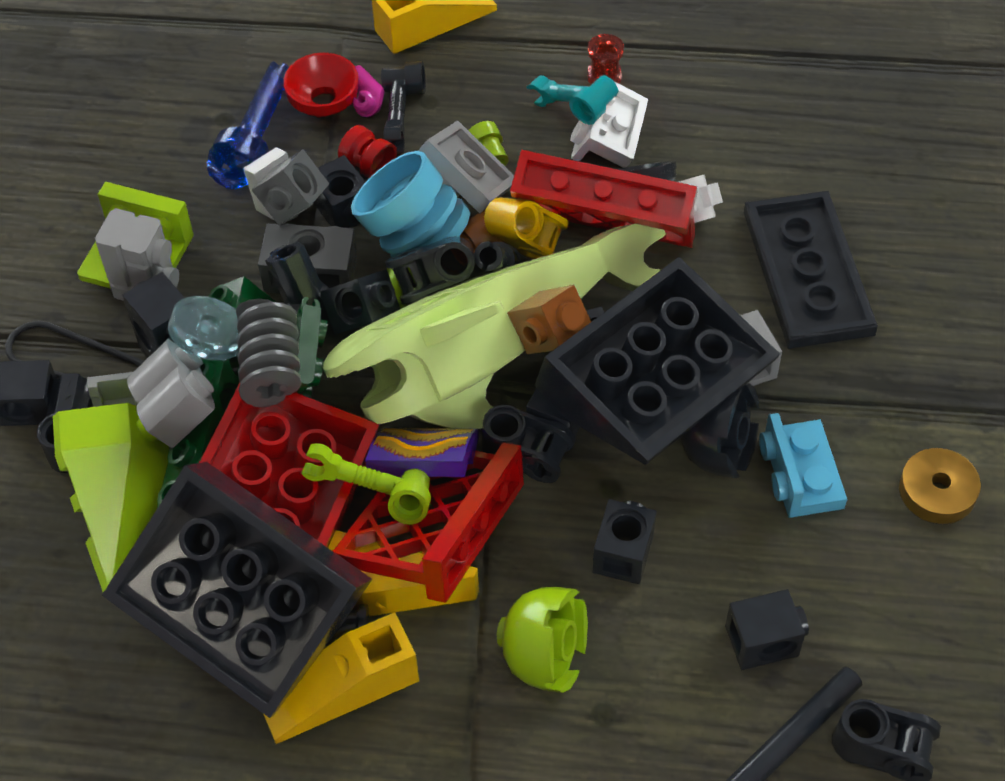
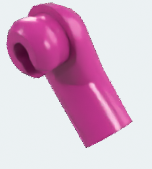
(370, 94)

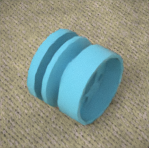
(409, 205)

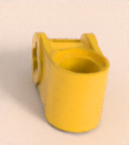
(524, 226)

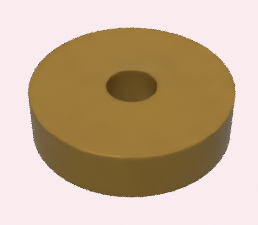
(939, 504)

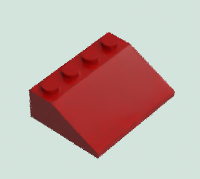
(268, 450)

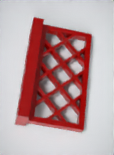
(606, 196)
(448, 550)

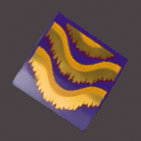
(432, 450)

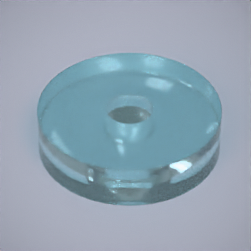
(204, 327)

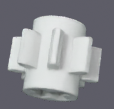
(706, 197)

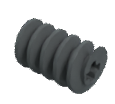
(267, 352)

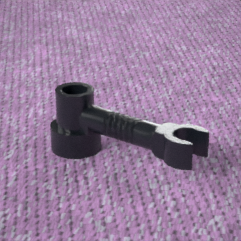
(401, 83)

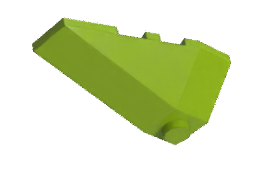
(114, 476)

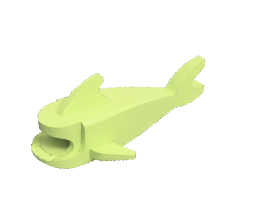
(446, 347)

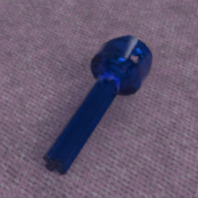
(244, 144)

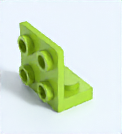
(172, 215)

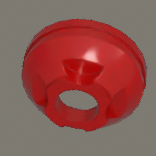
(321, 75)

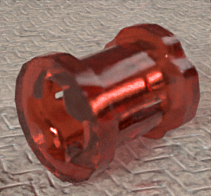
(605, 54)

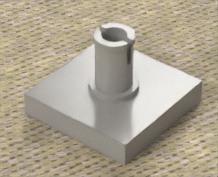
(467, 166)

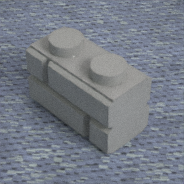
(133, 250)

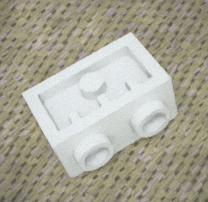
(615, 132)

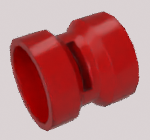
(365, 150)

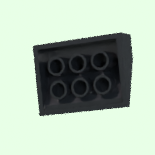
(654, 363)
(235, 586)

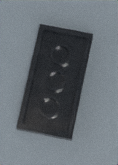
(809, 270)

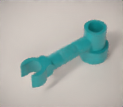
(585, 102)

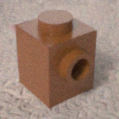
(549, 318)

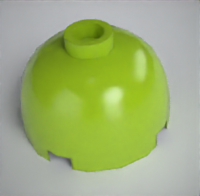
(542, 637)

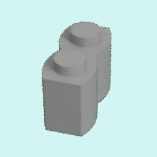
(171, 393)

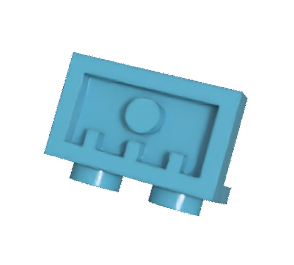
(802, 467)

